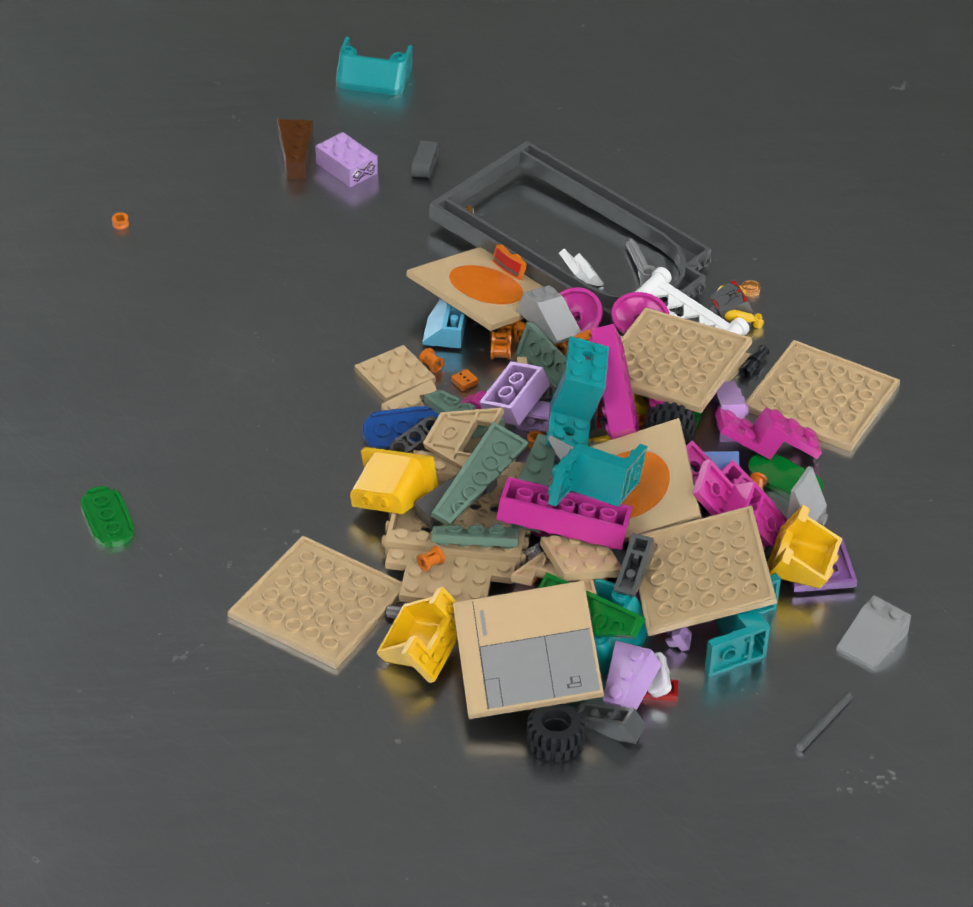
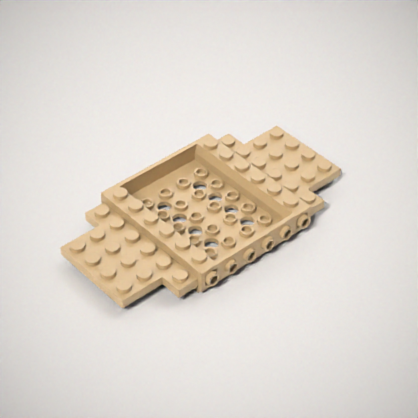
(467, 569)

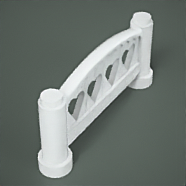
(659, 286)

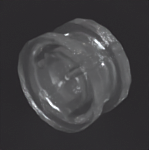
(533, 552)

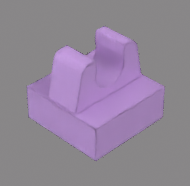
(679, 638)

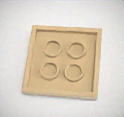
(393, 373)
(580, 560)

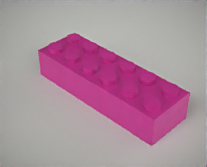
(618, 395)
(573, 517)

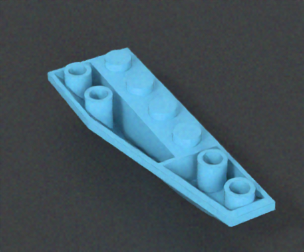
(445, 326)

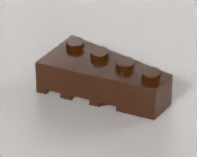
(296, 145)

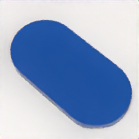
(387, 425)

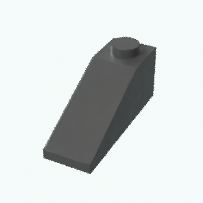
(635, 564)
(613, 721)

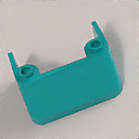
(372, 73)
(606, 645)

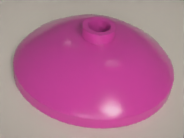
(631, 305)
(585, 306)

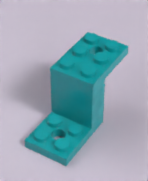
(578, 392)
(597, 474)
(743, 640)

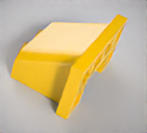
(393, 480)
(804, 551)
(422, 635)

